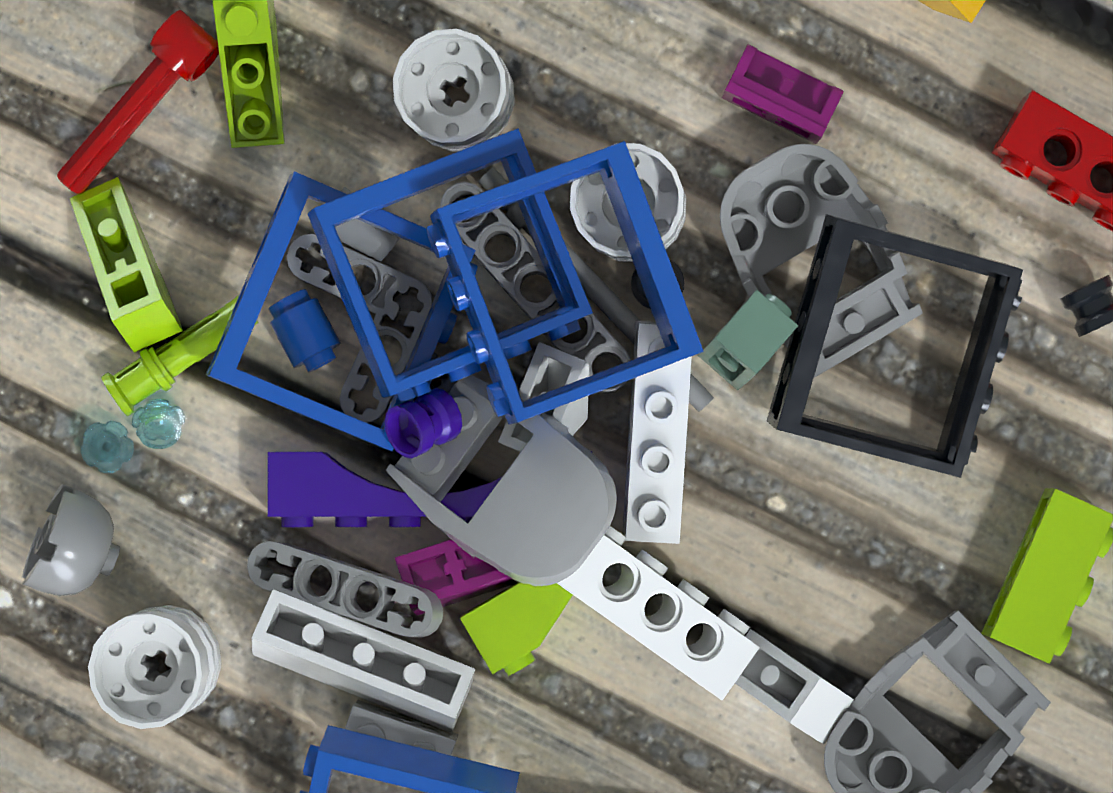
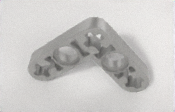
(380, 302)

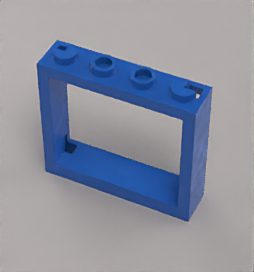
(513, 155)
(645, 250)
(223, 366)
(400, 766)

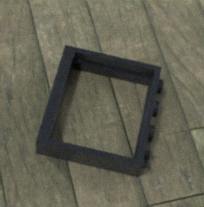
(972, 390)

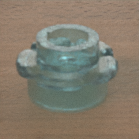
(162, 433)
(93, 442)

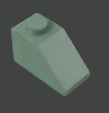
(749, 339)

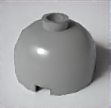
(71, 545)

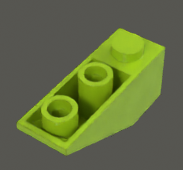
(250, 71)

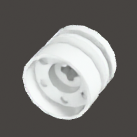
(448, 60)
(596, 216)
(127, 676)

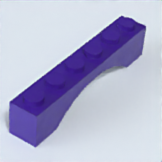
(320, 486)

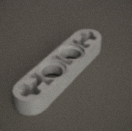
(343, 591)

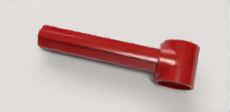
(180, 51)

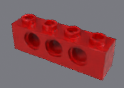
(1086, 147)

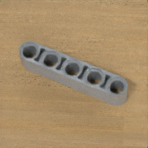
(522, 265)

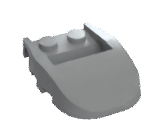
(779, 212)
(540, 513)
(884, 753)

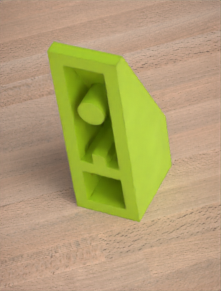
(125, 266)
(514, 624)

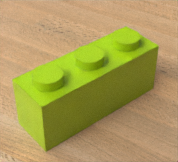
(1050, 575)

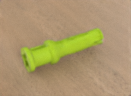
(158, 367)

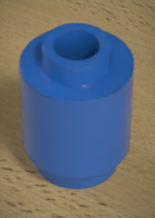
(304, 331)

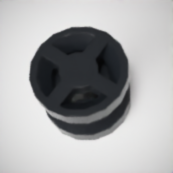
(1091, 305)

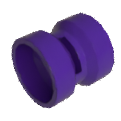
(421, 423)

